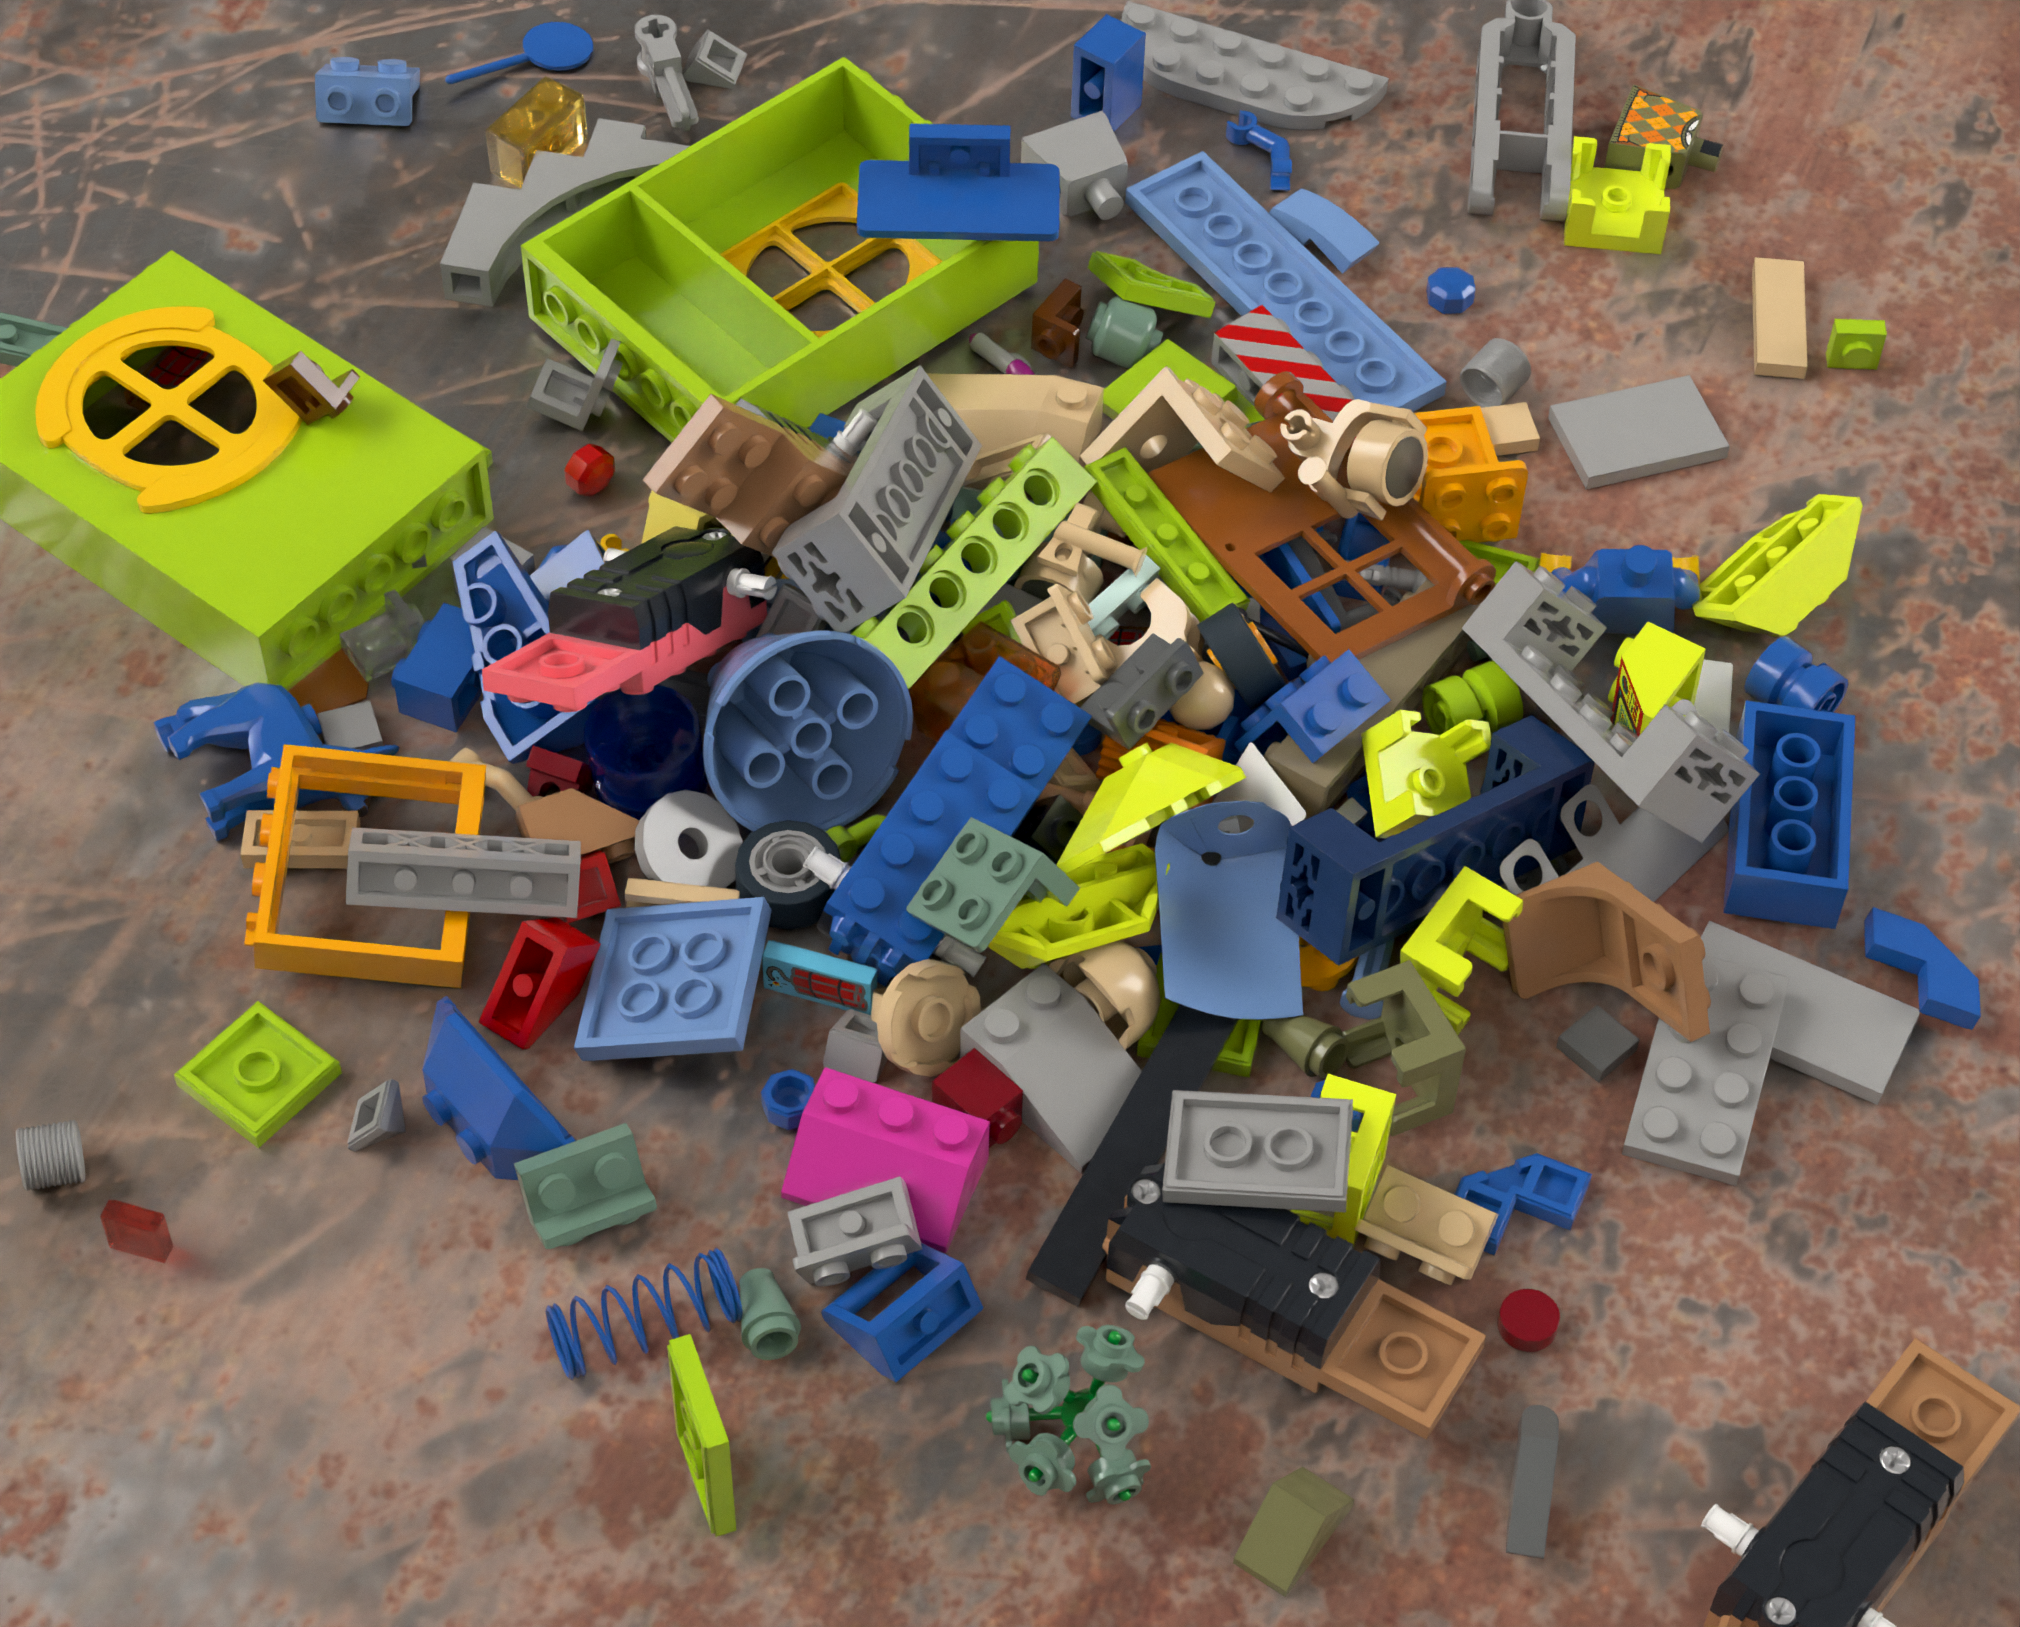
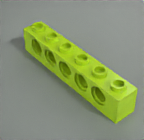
(1054, 484)

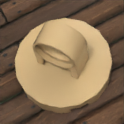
(923, 1016)

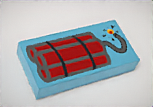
(818, 977)

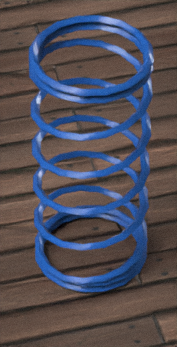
(570, 1351)

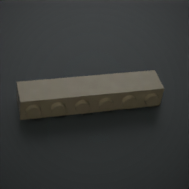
(1402, 673)

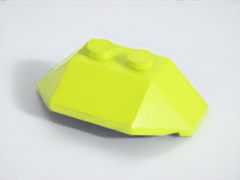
(1784, 569)
(1112, 904)

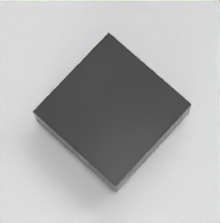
(1597, 1043)

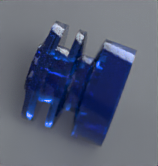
(644, 749)

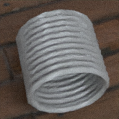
(1495, 373)
(50, 1155)

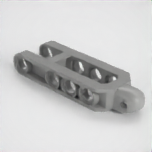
(1525, 39)

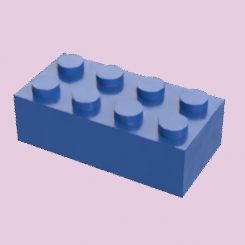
(1795, 819)

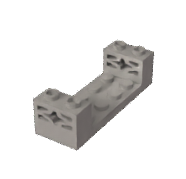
(874, 536)
(1675, 763)

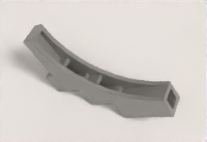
(557, 185)

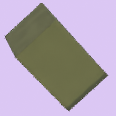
(1291, 1529)

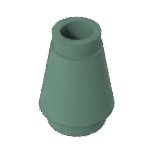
(767, 1319)

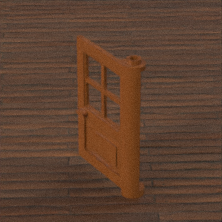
(1245, 521)

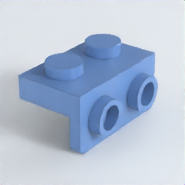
(366, 93)

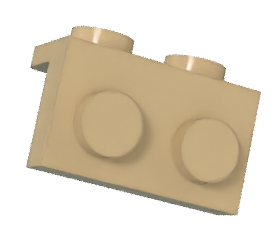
(1062, 635)

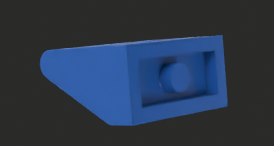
(913, 1322)

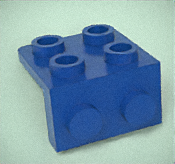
(1322, 710)

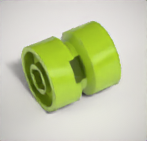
(1480, 695)

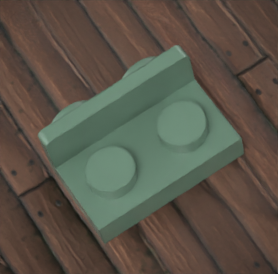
(584, 1187)

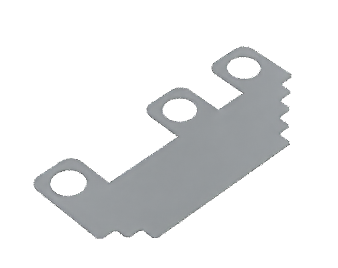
(1637, 850)

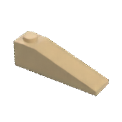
(1017, 407)

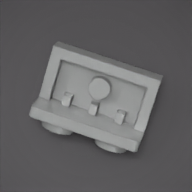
(854, 1232)

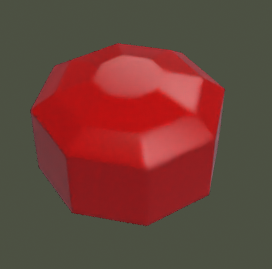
(589, 470)

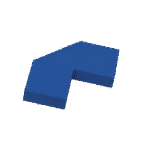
(1944, 983)
(1531, 1186)

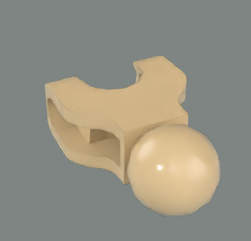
(1213, 693)

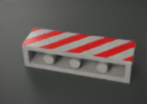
(1263, 346)

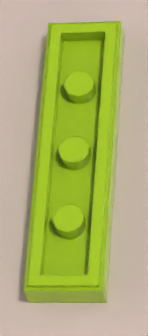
(1170, 542)

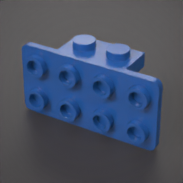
(958, 189)

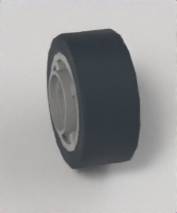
(765, 867)

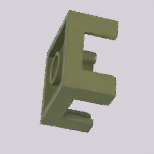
(1415, 1036)

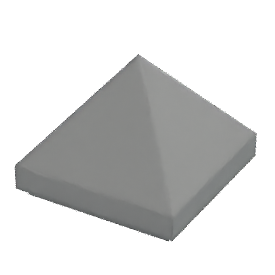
(377, 1116)

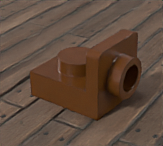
(1057, 324)
(308, 390)

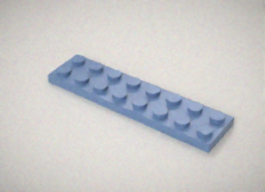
(1260, 263)

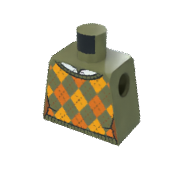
(1661, 120)

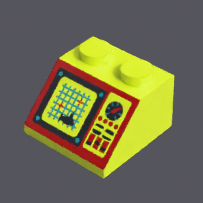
(1653, 672)

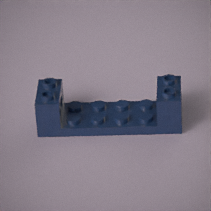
(1358, 893)

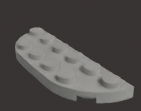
(1249, 74)

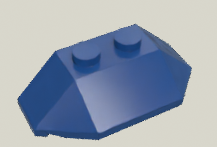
(483, 1098)

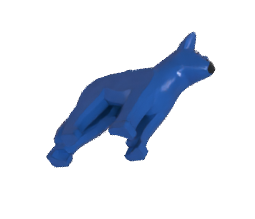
(255, 719)

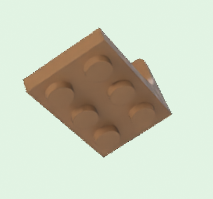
(1610, 934)

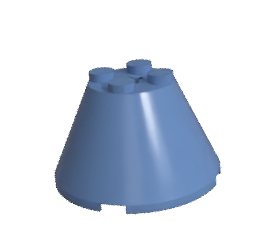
(804, 728)

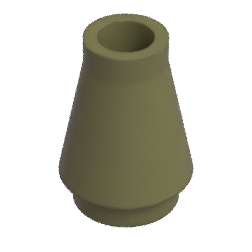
(1309, 1043)

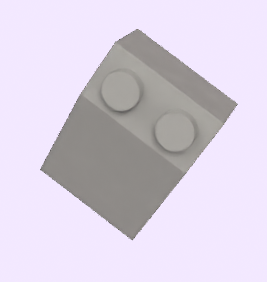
(1061, 1059)

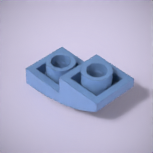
(1327, 225)

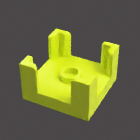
(1616, 205)
(1418, 772)
(1458, 927)
(1366, 1154)

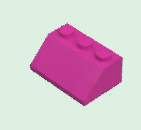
(870, 1134)

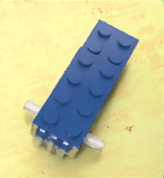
(981, 768)

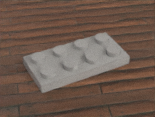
(1705, 1092)

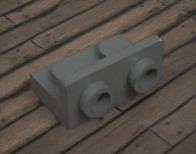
(1143, 689)

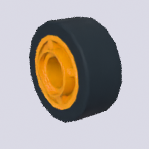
(1242, 655)

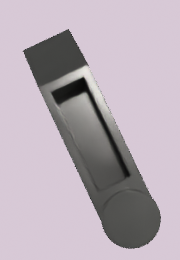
(1532, 1482)

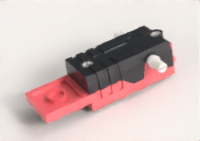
(639, 619)

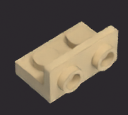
(1426, 1224)

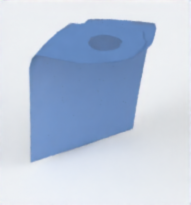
(1220, 920)

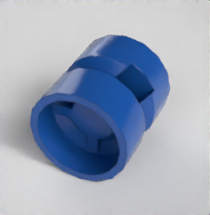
(1788, 678)

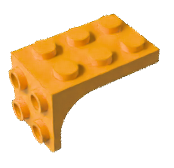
(1464, 480)

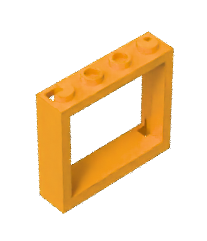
(370, 776)

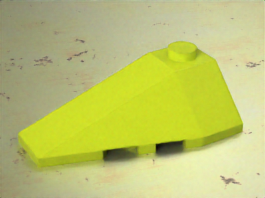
(1144, 796)

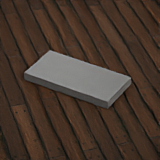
(1826, 1021)

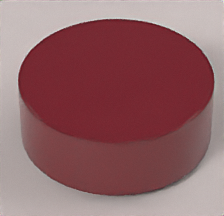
(1528, 1320)

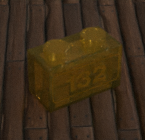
(544, 120)

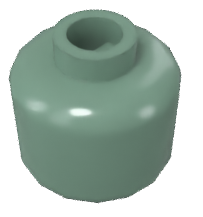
(1123, 332)

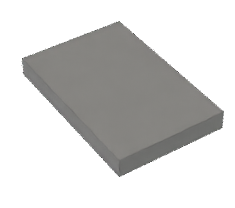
(1638, 432)
(1258, 1151)

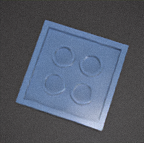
(673, 979)

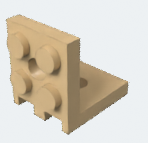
(1177, 415)

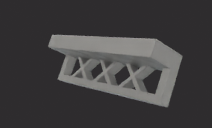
(463, 872)

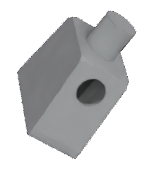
(1089, 164)

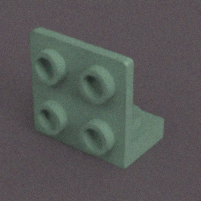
(982, 884)

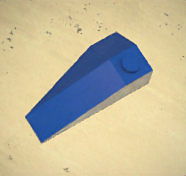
(503, 616)

